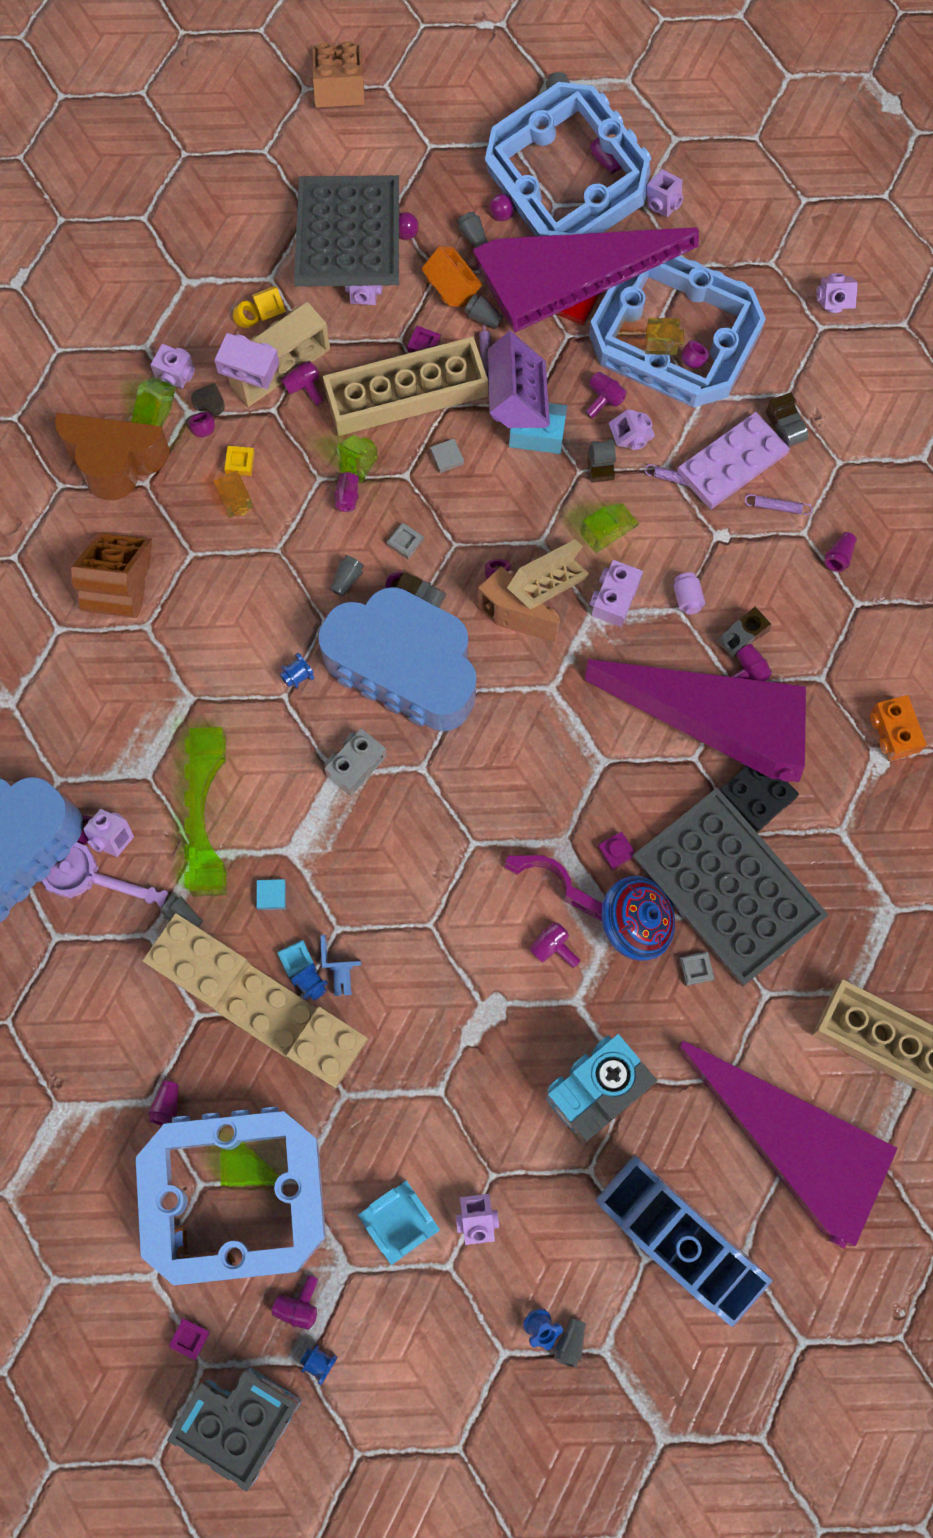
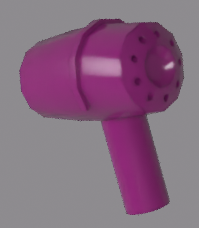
(303, 377)
(607, 390)
(346, 492)
(753, 664)
(552, 941)
(297, 1311)

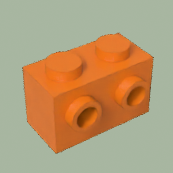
(451, 277)
(897, 728)

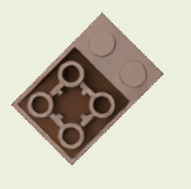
(338, 75)
(511, 613)

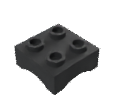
(758, 796)

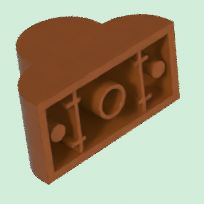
(112, 452)
(112, 574)

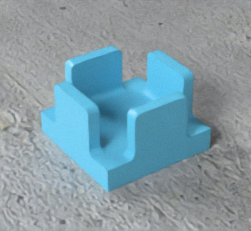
(398, 1222)

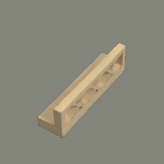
(542, 572)

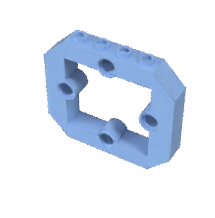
(550, 110)
(669, 378)
(155, 1182)

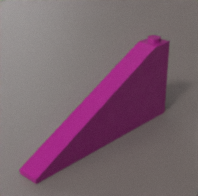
(554, 272)
(737, 716)
(818, 1157)

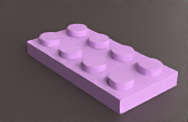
(733, 460)

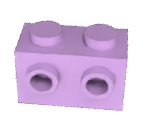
(247, 360)
(616, 593)

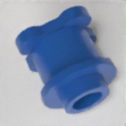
(296, 672)
(310, 983)
(541, 1328)
(317, 1363)

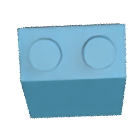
(542, 439)

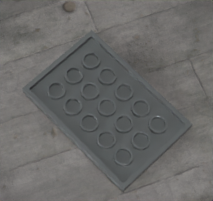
(347, 231)
(730, 886)

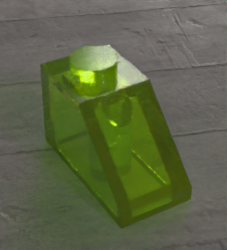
(153, 402)
(357, 456)
(607, 526)
(245, 1168)

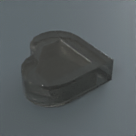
(208, 400)

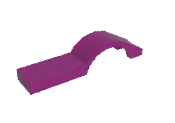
(573, 896)

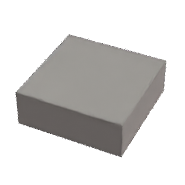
(447, 455)
(405, 541)
(696, 969)

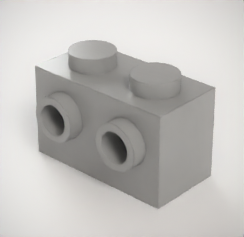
(355, 761)

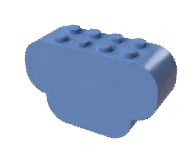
(402, 656)
(35, 833)
(683, 1241)

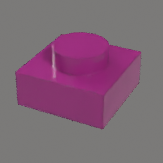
(423, 339)
(616, 850)
(189, 1339)

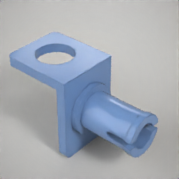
(341, 970)

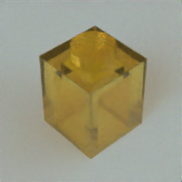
(663, 336)
(233, 494)

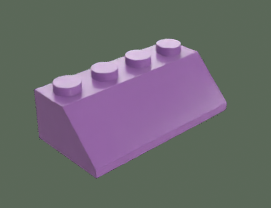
(517, 384)

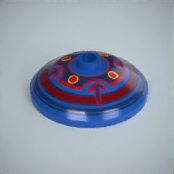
(628, 919)

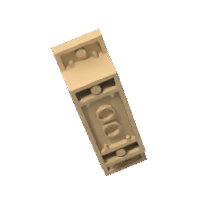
(255, 1001)

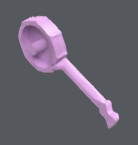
(79, 871)

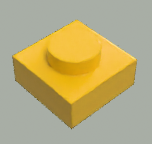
(268, 303)
(240, 460)

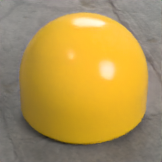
(239, 317)

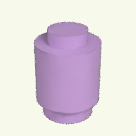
(689, 593)

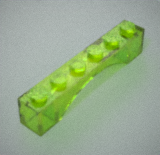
(206, 756)

